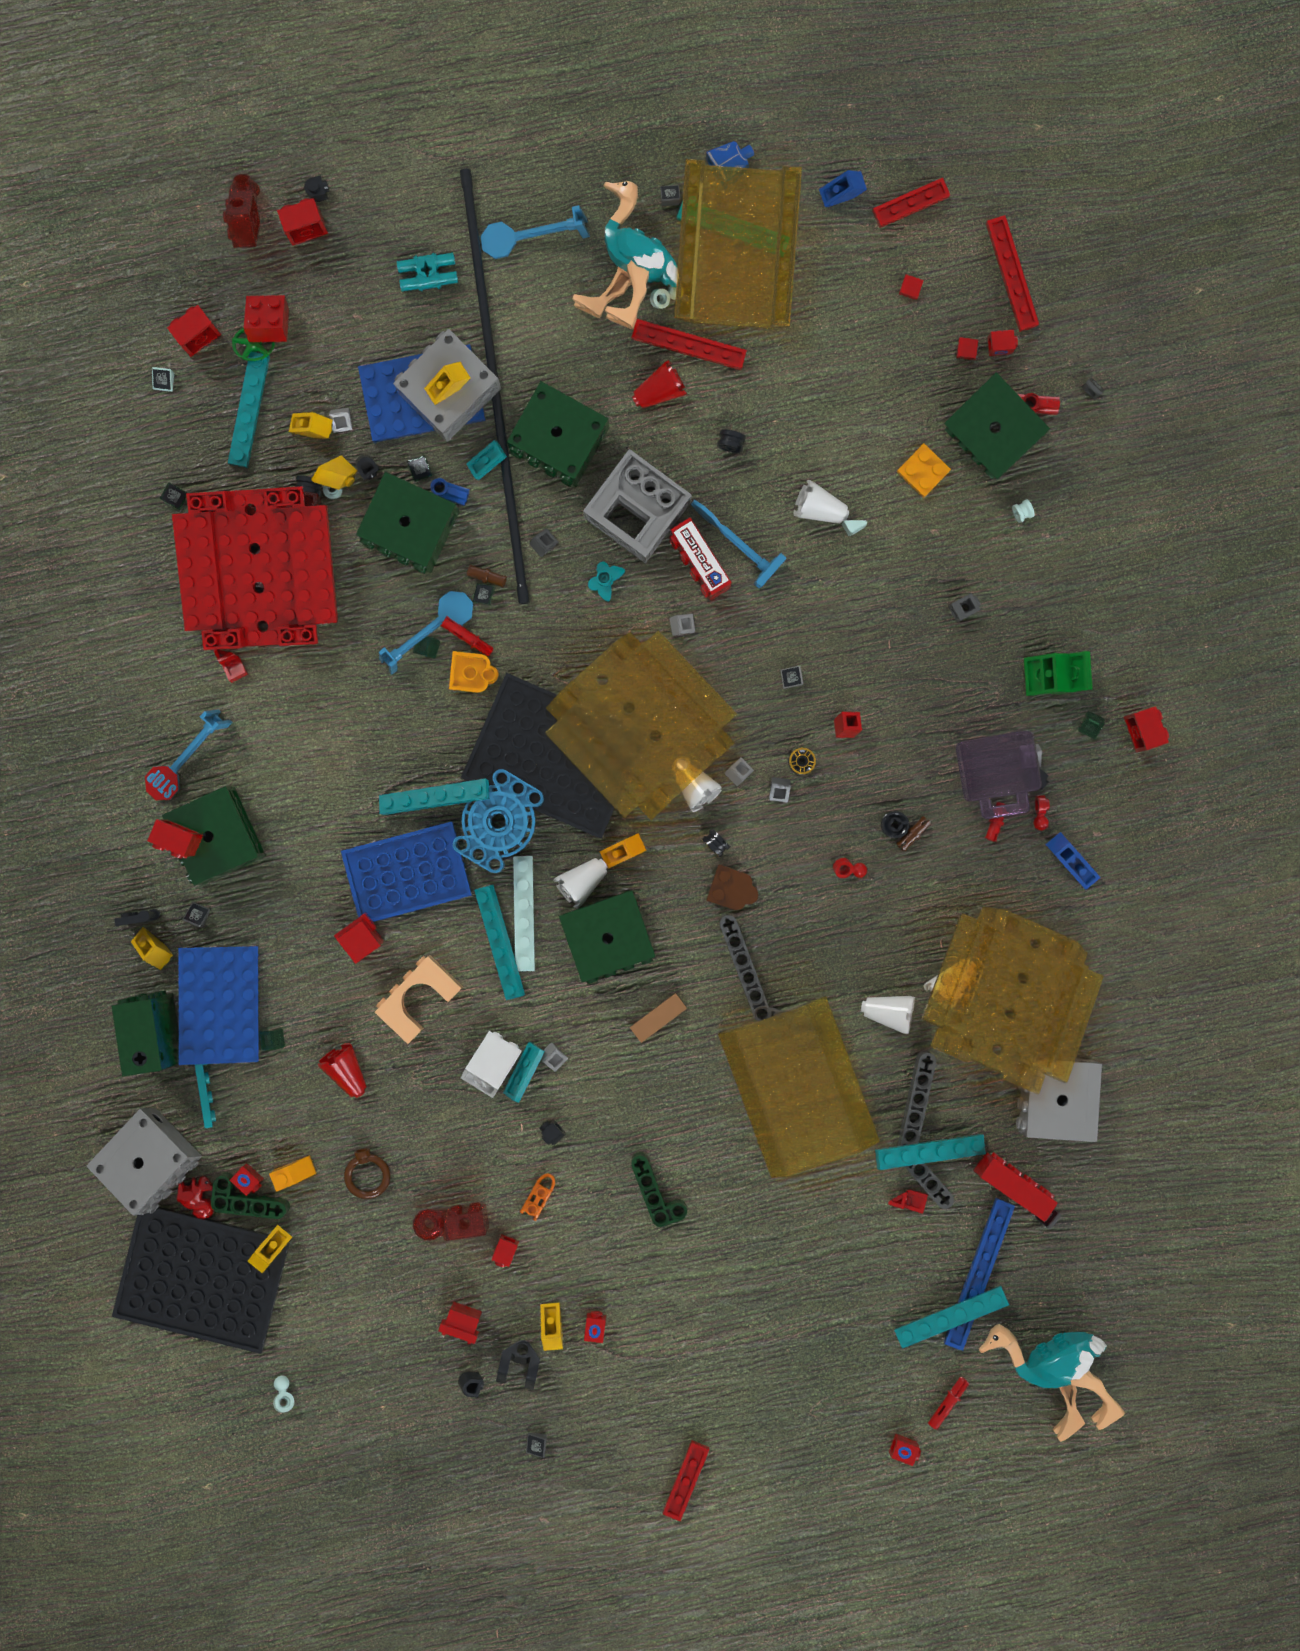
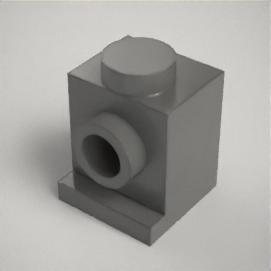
(957, 610)

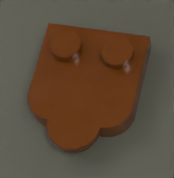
(732, 889)

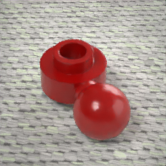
(1041, 806)
(859, 869)

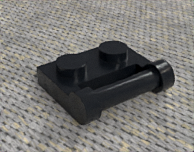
(135, 917)

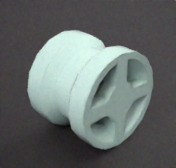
(1023, 510)

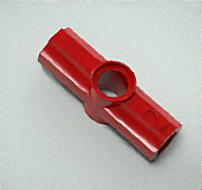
(1043, 404)

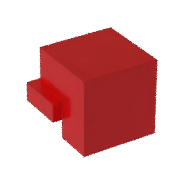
(359, 938)
(461, 1323)

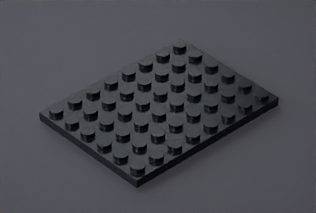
(517, 742)
(198, 1280)

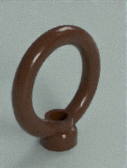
(363, 1156)

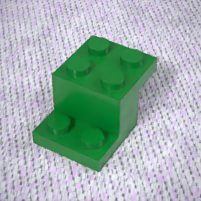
(1058, 673)

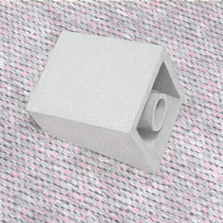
(491, 1063)

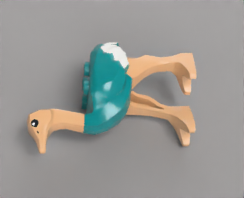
(637, 259)
(1061, 1365)

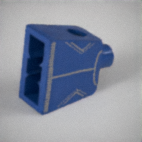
(730, 155)

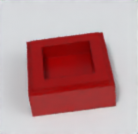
(911, 287)
(967, 348)

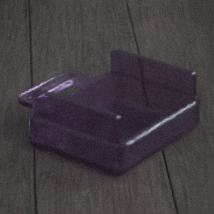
(999, 768)

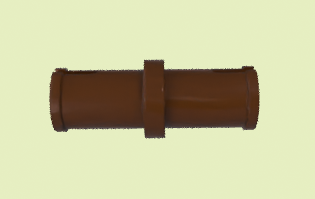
(486, 576)
(913, 834)

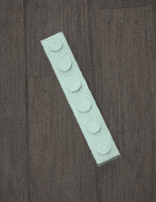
(524, 913)

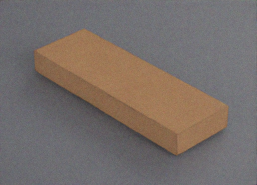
(658, 1017)

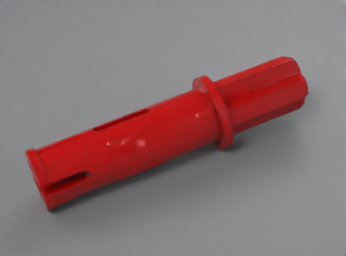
(467, 636)
(948, 1403)

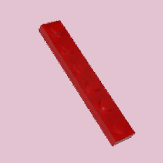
(1012, 273)
(689, 344)

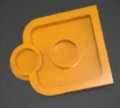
(471, 672)

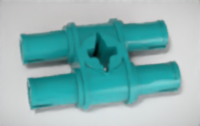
(420, 265)

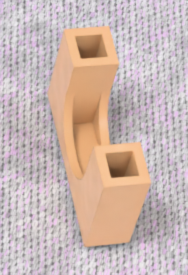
(393, 1009)

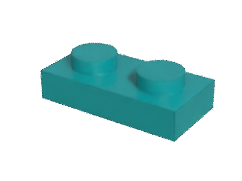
(486, 460)

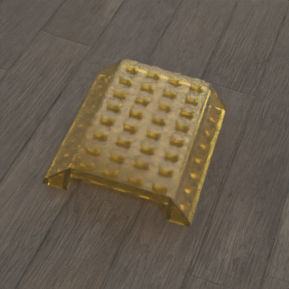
(737, 245)
(799, 1089)

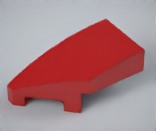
(231, 664)
(910, 1200)

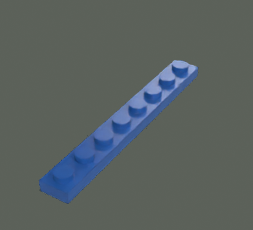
(982, 1265)

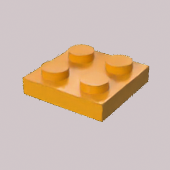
(923, 470)

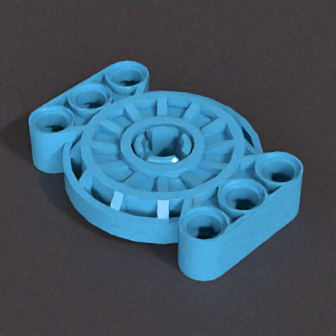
(485, 835)

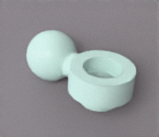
(664, 297)
(281, 1384)

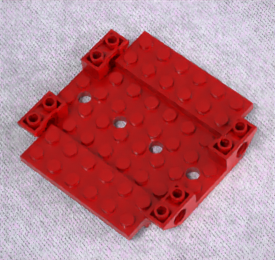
(221, 570)

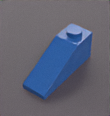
(1073, 860)

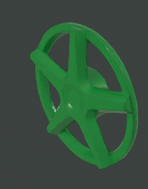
(250, 347)

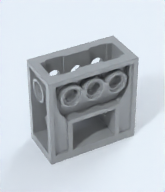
(646, 505)

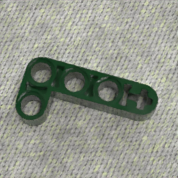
(653, 1188)
(250, 1201)

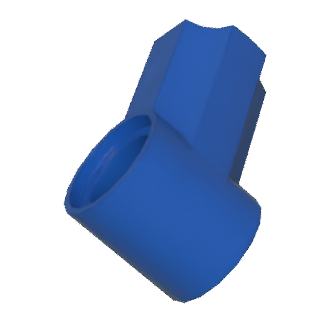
(451, 492)

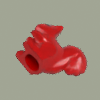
(192, 1197)

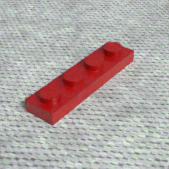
(911, 202)
(685, 1480)

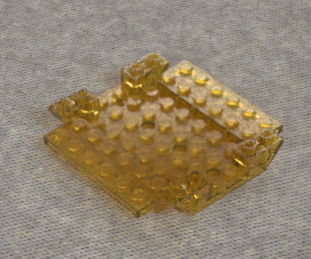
(616, 746)
(982, 981)

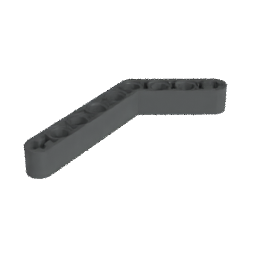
(744, 968)
(916, 1126)

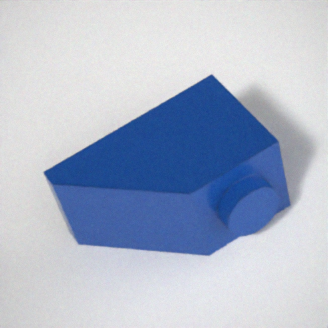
(843, 188)

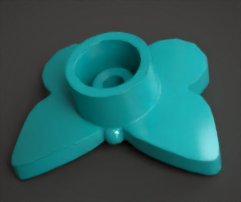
(605, 579)

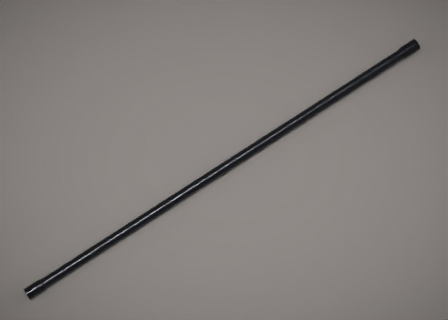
(467, 186)

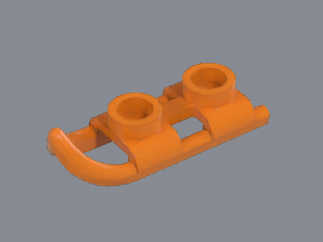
(540, 1192)

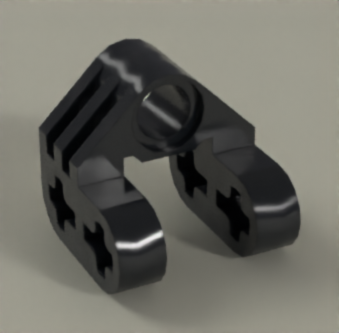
(512, 1354)

